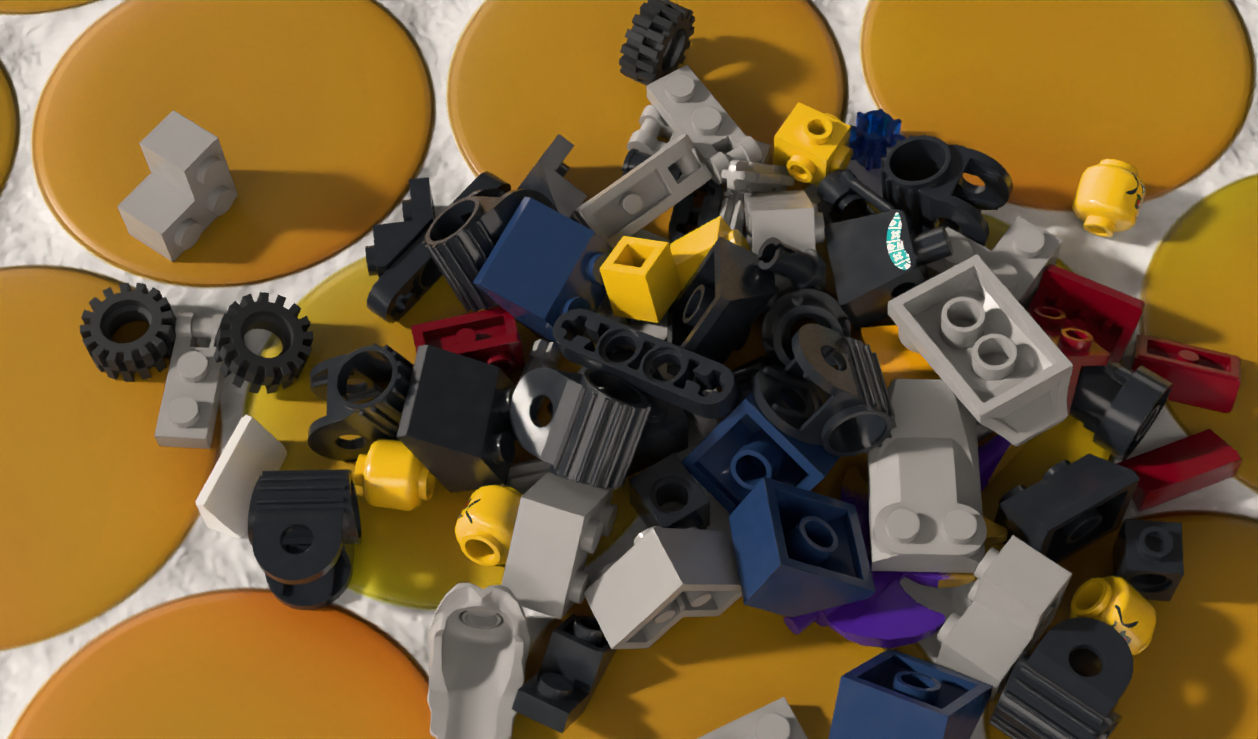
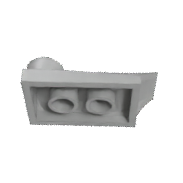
(986, 350)
(926, 484)

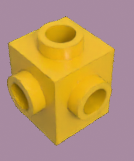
(812, 144)

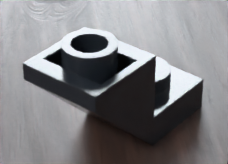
(548, 179)
(395, 238)
(568, 674)

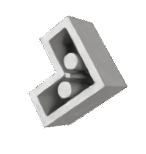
(185, 187)
(786, 217)
(1015, 260)
(551, 541)
(661, 581)
(1008, 614)

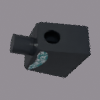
(879, 260)

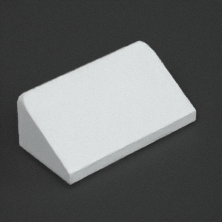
(229, 488)

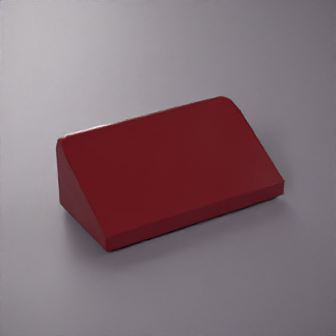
(1198, 374)
(1181, 468)

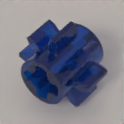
(872, 136)

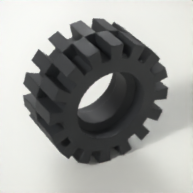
(656, 41)
(122, 309)
(270, 317)

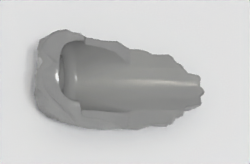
(476, 662)

